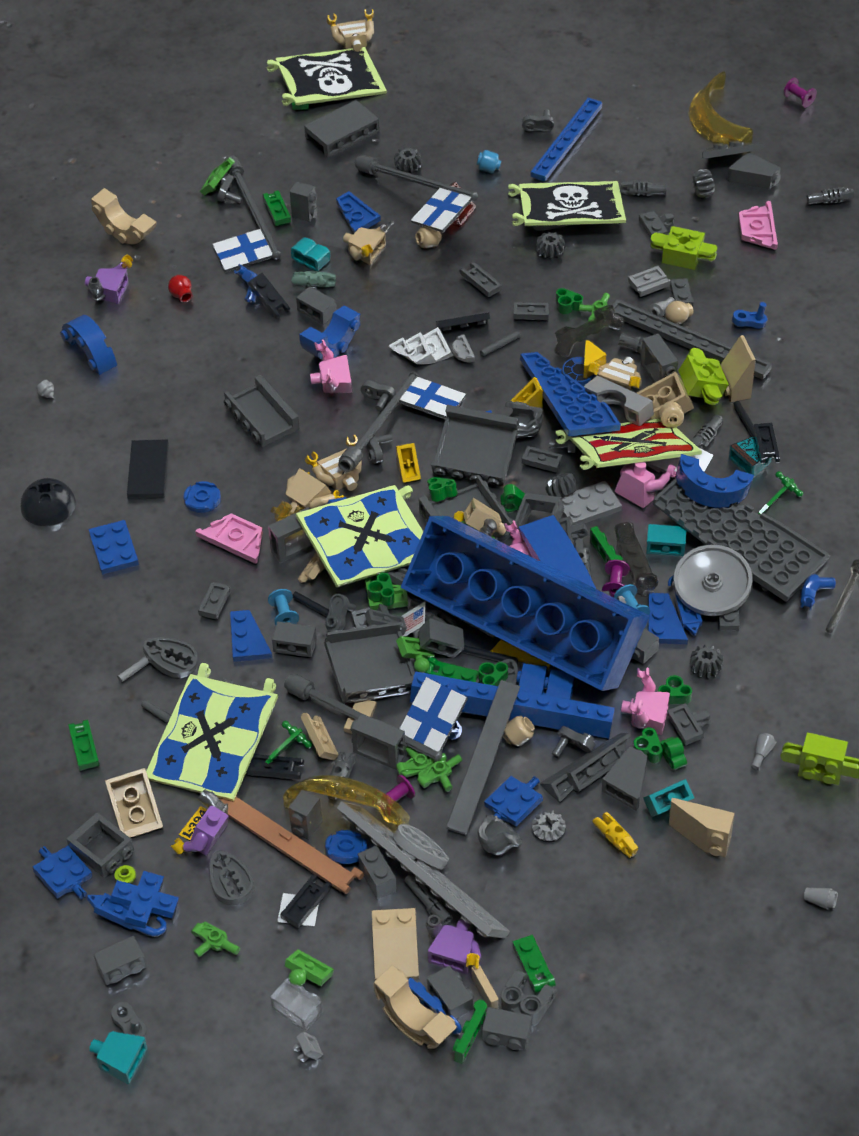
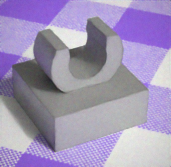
(309, 1046)

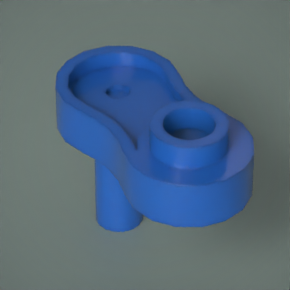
(753, 319)

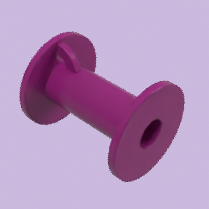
(806, 96)
(616, 570)
(403, 788)

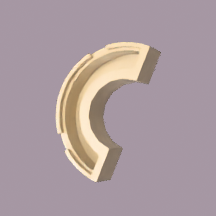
(117, 222)
(408, 1013)

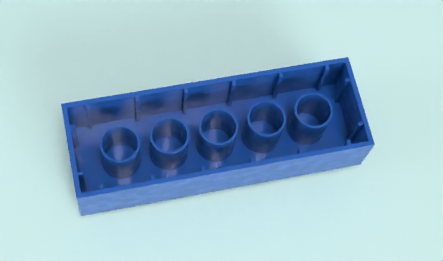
(537, 604)

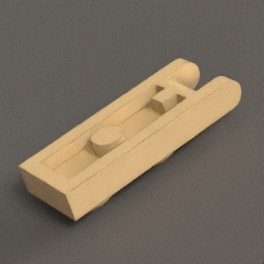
(313, 568)
(319, 737)

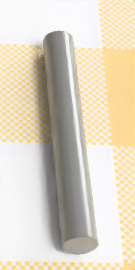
(133, 669)

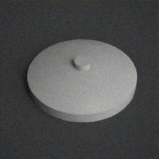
(713, 580)

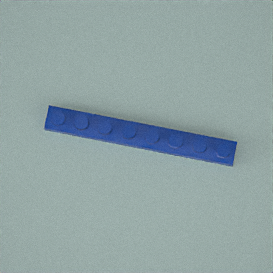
(566, 139)

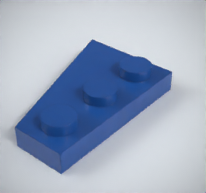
(356, 212)
(664, 620)
(247, 638)

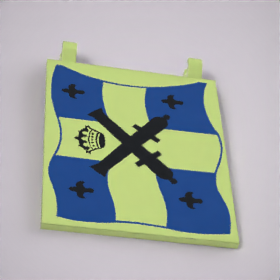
(363, 534)
(212, 735)

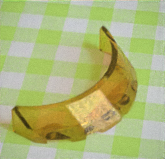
(709, 122)
(352, 791)

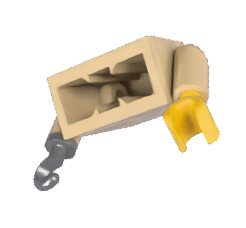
(367, 243)

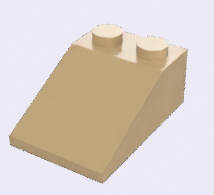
(739, 371)
(667, 390)
(134, 803)
(702, 825)
(395, 941)

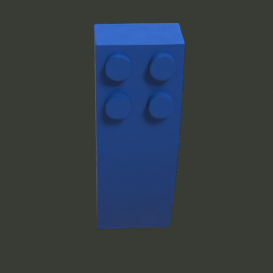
(552, 546)

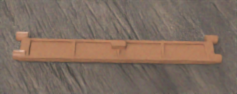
(291, 845)

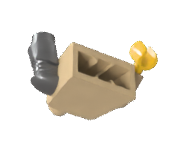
(481, 518)

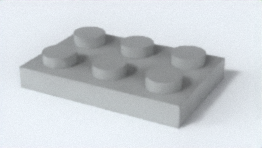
(590, 503)

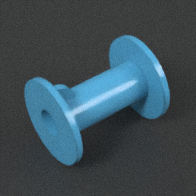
(629, 593)
(280, 599)

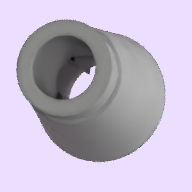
(821, 896)

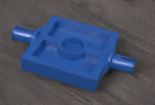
(514, 800)
(62, 872)

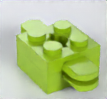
(683, 247)
(703, 377)
(821, 759)

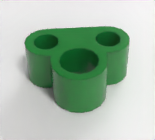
(568, 300)
(441, 488)
(511, 498)
(385, 590)
(497, 673)
(679, 695)
(652, 745)
(674, 752)

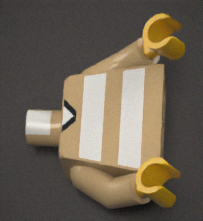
(354, 33)
(619, 372)
(329, 472)

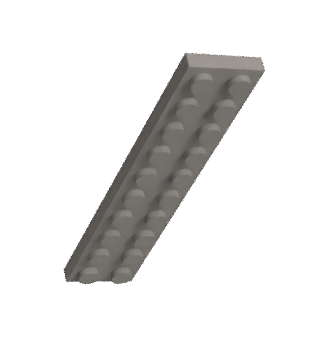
(425, 873)

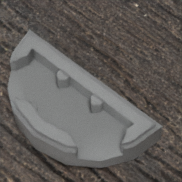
(462, 349)

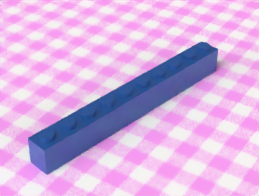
(539, 708)

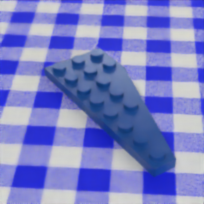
(571, 404)

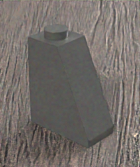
(754, 172)
(627, 778)

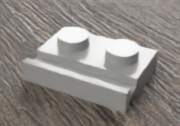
(649, 281)

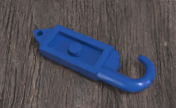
(689, 619)
(117, 913)
(430, 1002)

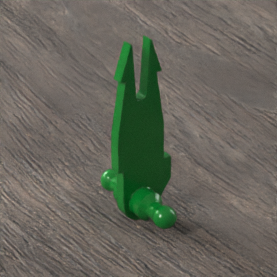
(788, 484)
(295, 734)

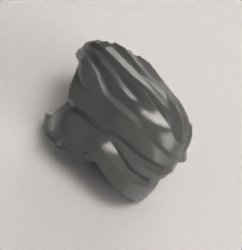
(529, 418)

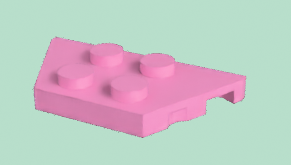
(758, 226)
(234, 536)

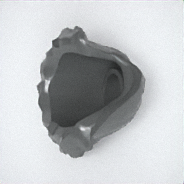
(497, 836)

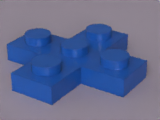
(144, 899)

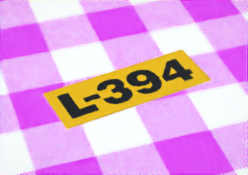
(188, 830)

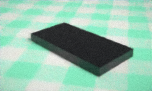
(147, 469)

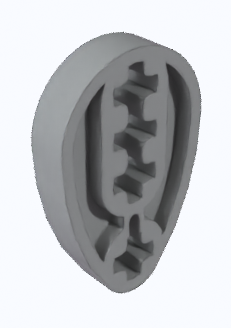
(420, 846)

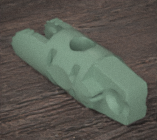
(314, 279)

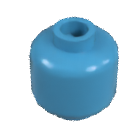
(488, 161)

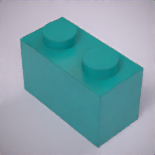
(666, 540)
(661, 800)

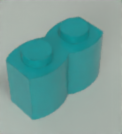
(310, 254)

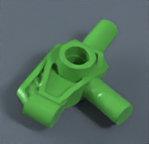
(596, 305)
(416, 764)
(439, 772)
(213, 939)

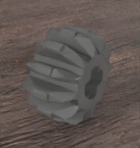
(407, 160)
(703, 183)
(550, 245)
(561, 485)
(706, 661)

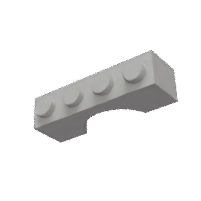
(637, 407)

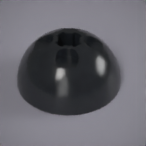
(47, 502)

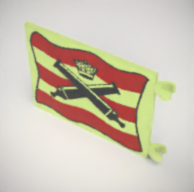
(631, 444)

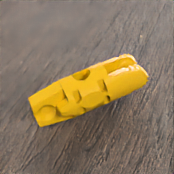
(616, 834)

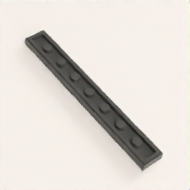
(483, 758)

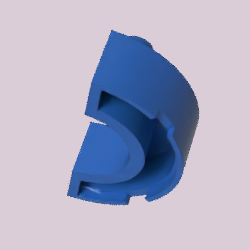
(337, 334)
(91, 338)
(708, 489)

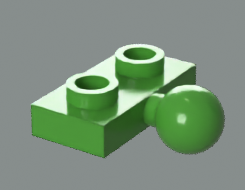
(410, 648)
(307, 967)

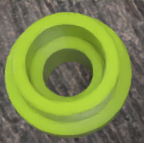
(129, 878)

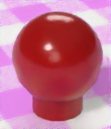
(180, 287)

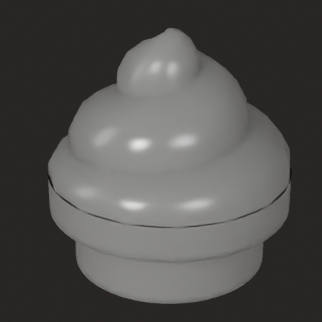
(45, 389)

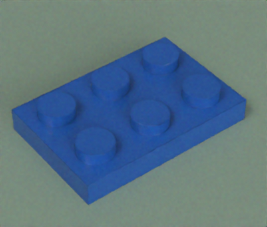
(113, 547)

